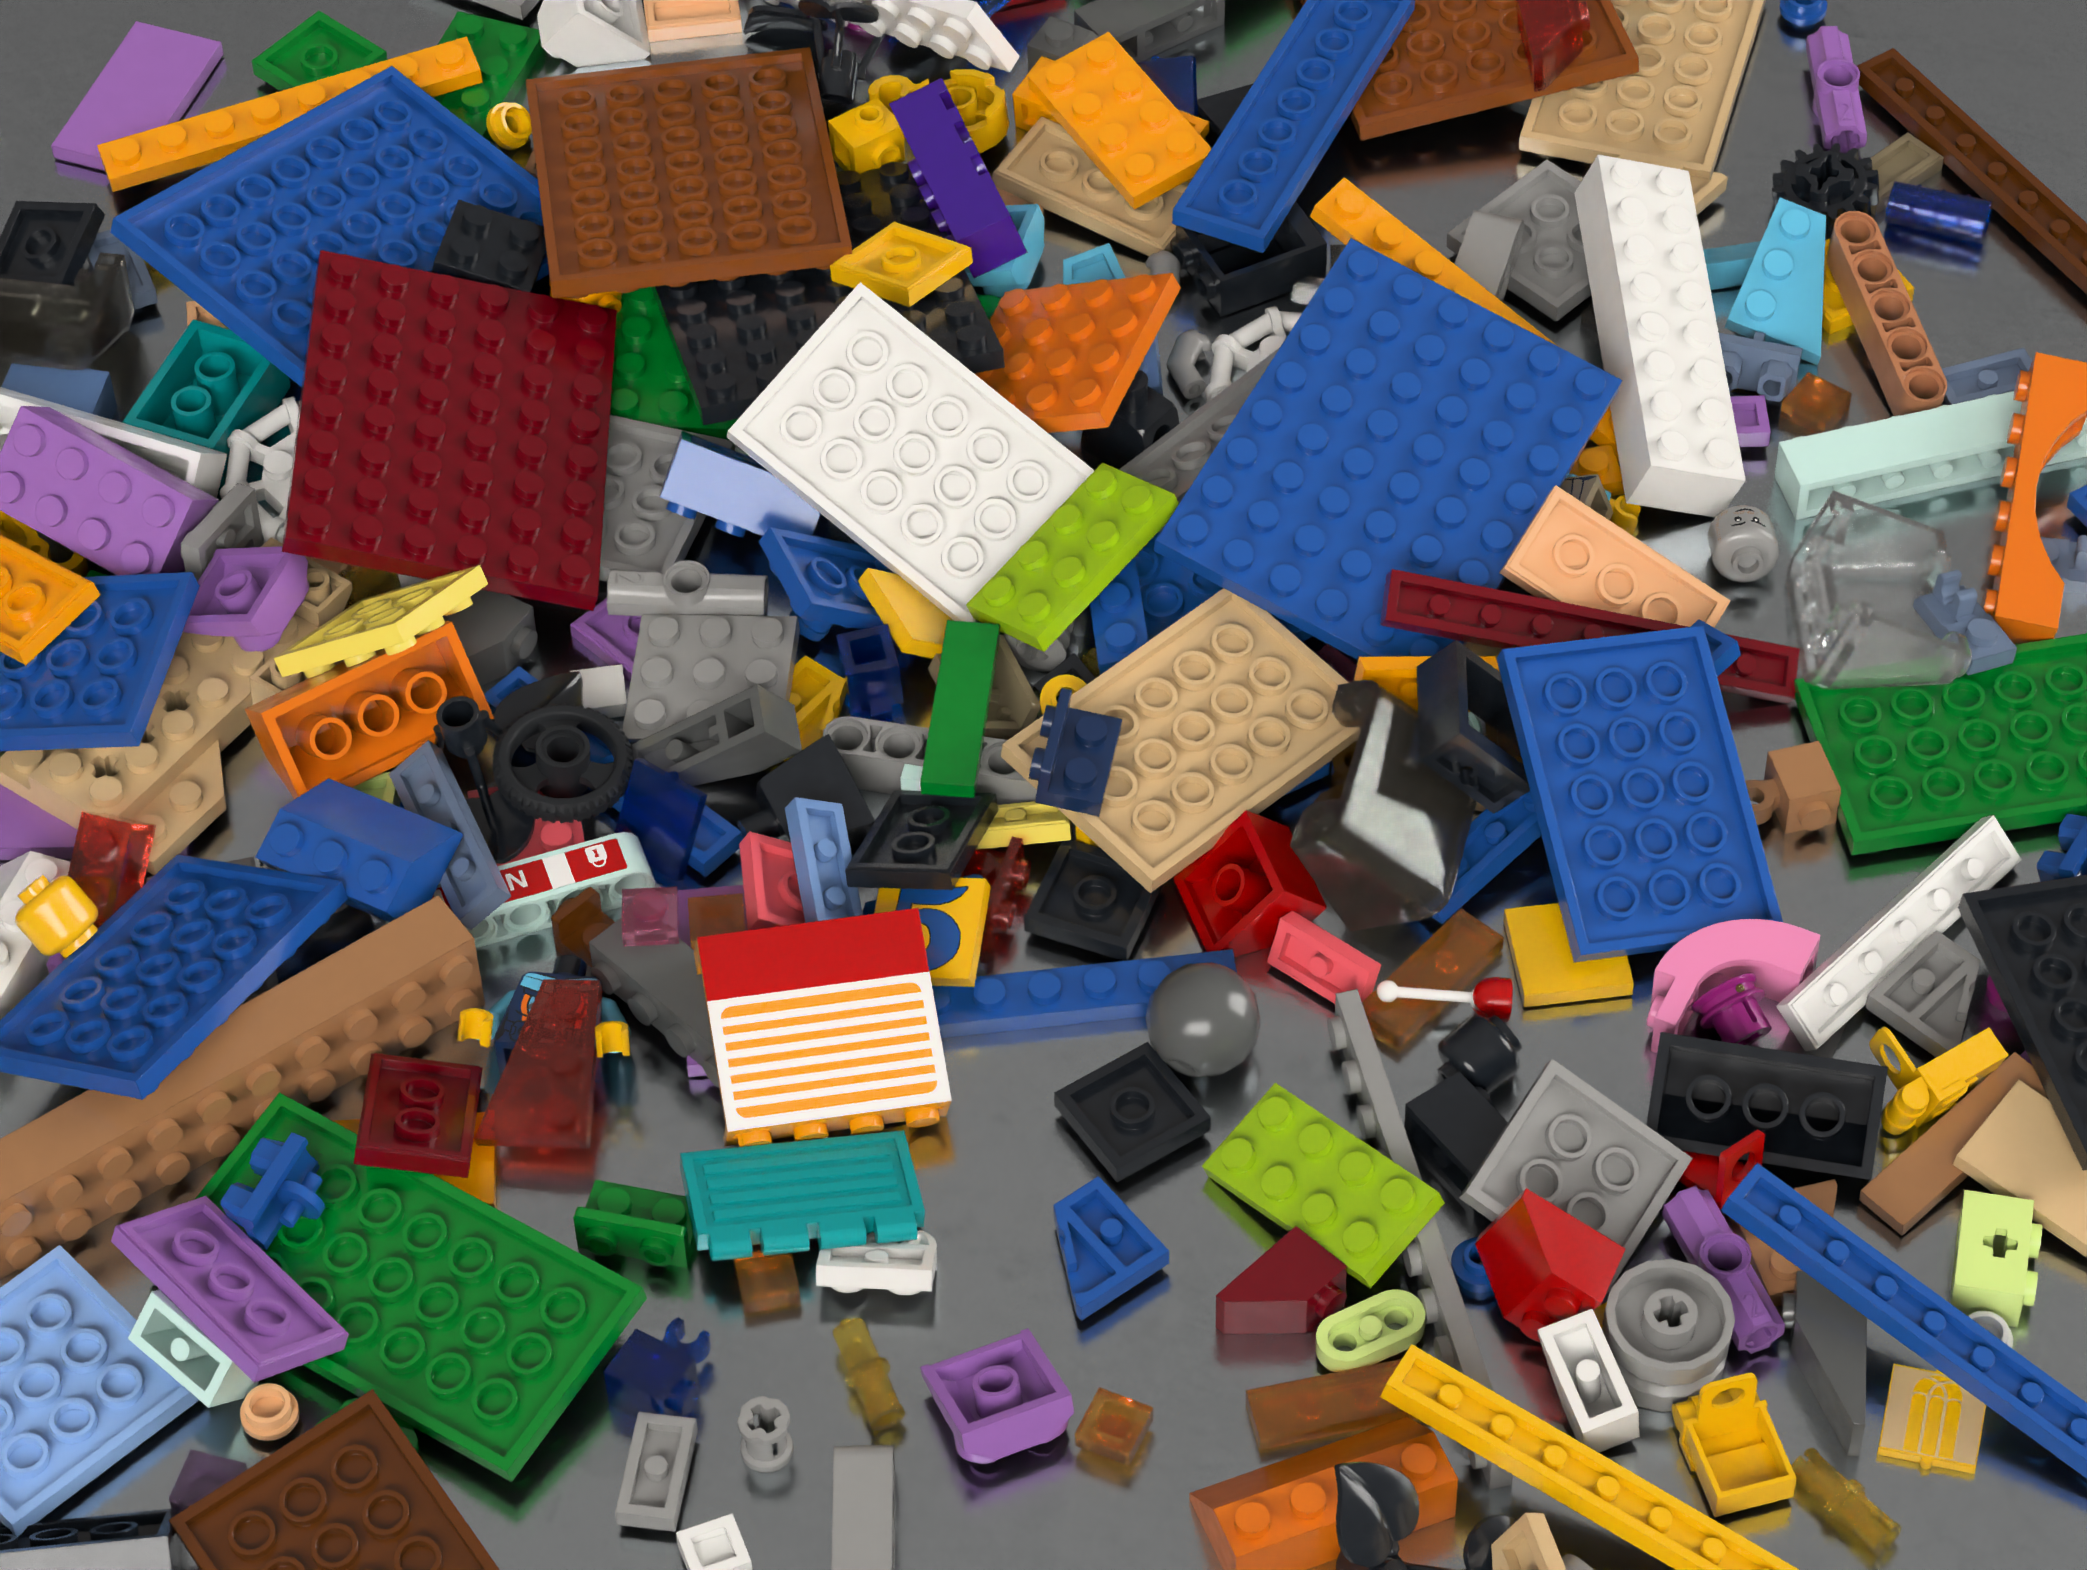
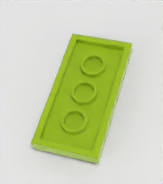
(1073, 556)
(1325, 1182)

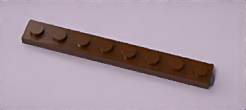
(1979, 161)

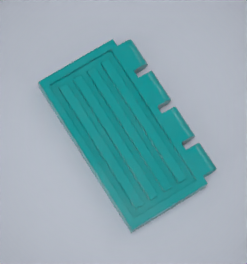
(802, 1192)

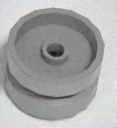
(1668, 1331)

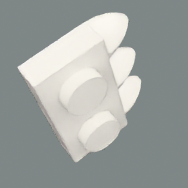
(894, 1266)

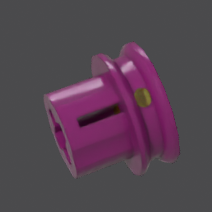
(1734, 1010)

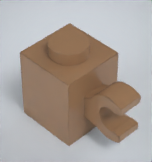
(1798, 789)

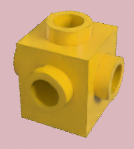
(866, 138)

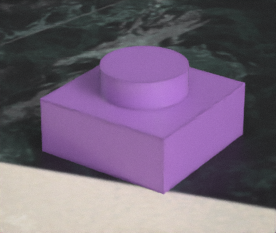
(1751, 420)

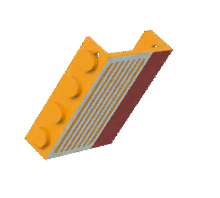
(824, 1028)

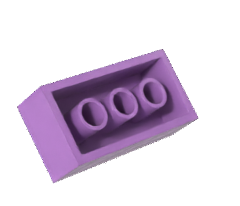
(96, 495)

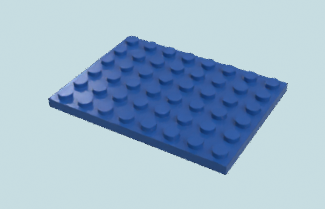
(351, 178)
(1384, 442)

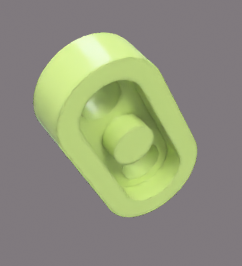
(1366, 1330)

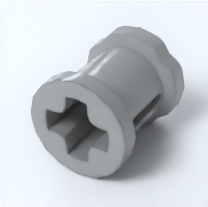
(758, 1440)

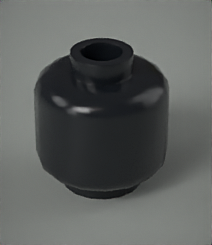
(1481, 1051)

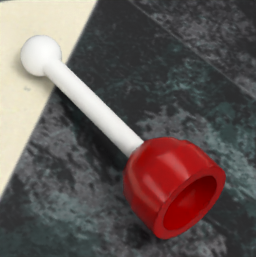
(1488, 997)

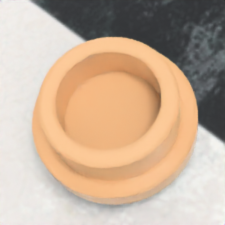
(269, 1412)

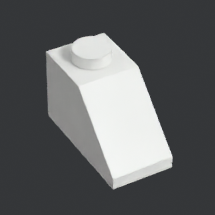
(1589, 1382)

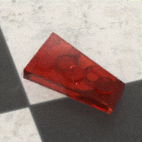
(550, 1073)

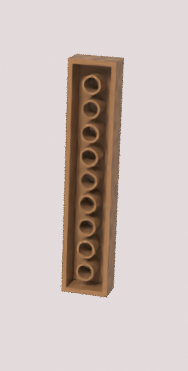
(294, 1039)

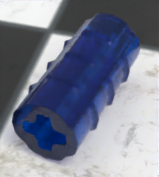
(1938, 212)

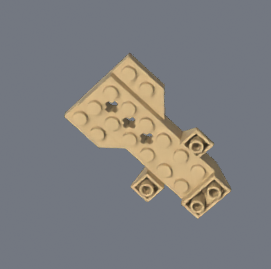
(178, 766)

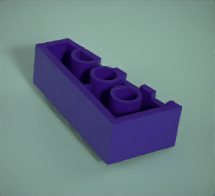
(956, 178)

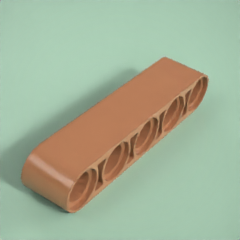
(1884, 315)

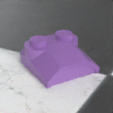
(249, 595)
(1000, 1398)

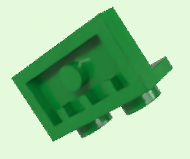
(636, 1224)

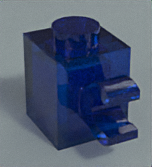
(870, 671)
(656, 1373)

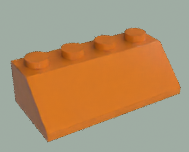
(363, 715)
(1288, 1509)

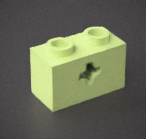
(1993, 1254)

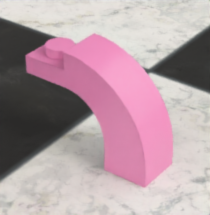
(1770, 949)

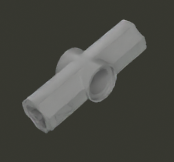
(686, 590)

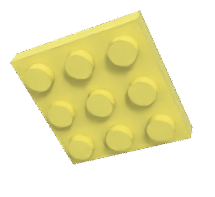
(382, 623)

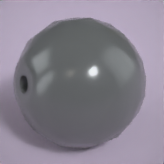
(1203, 1020)

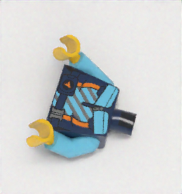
(507, 1016)

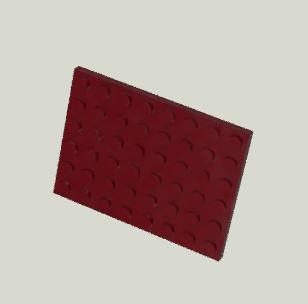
(452, 430)

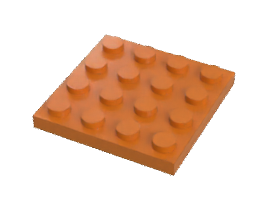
(1077, 347)

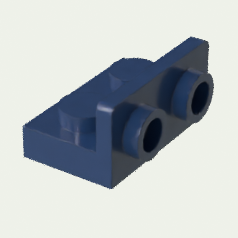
(1077, 757)

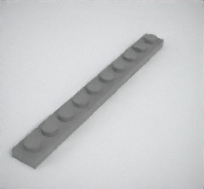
(1426, 1254)

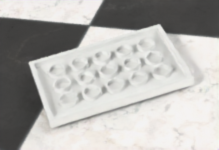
(908, 452)

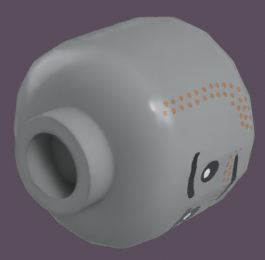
(1739, 540)

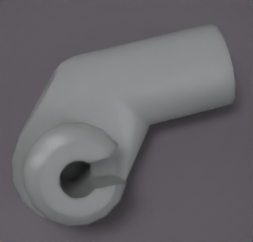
(1182, 362)

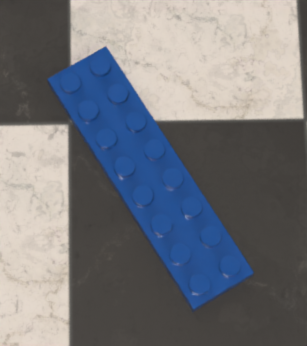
(1289, 119)

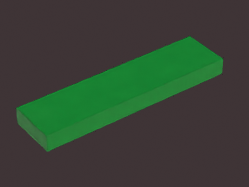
(960, 709)

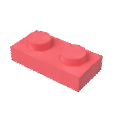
(1321, 959)

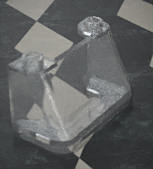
(1855, 599)

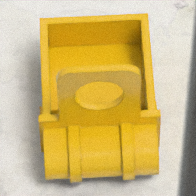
(1937, 1084)
(1733, 1446)

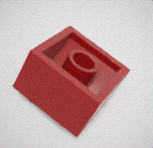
(1247, 886)
(1545, 1263)

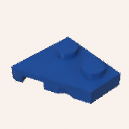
(1103, 1246)

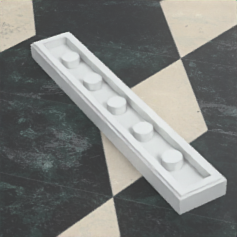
(1927, 904)

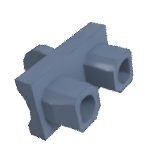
(1760, 365)

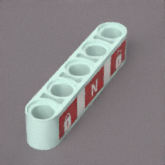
(549, 879)

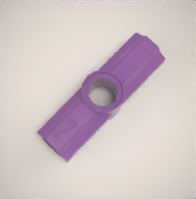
(1836, 89)
(1712, 1245)

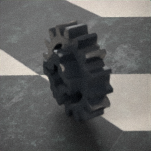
(1828, 182)

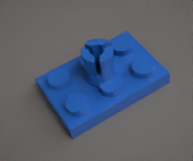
(822, 580)

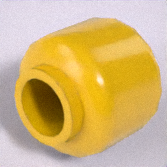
(56, 915)

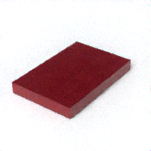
(418, 1115)

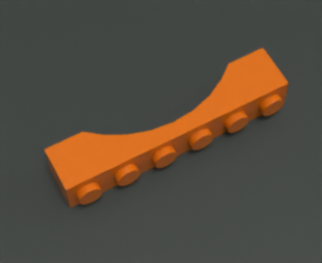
(2026, 585)

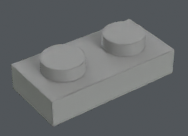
(656, 1471)

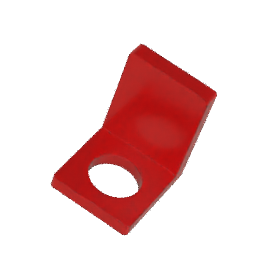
(1724, 1173)

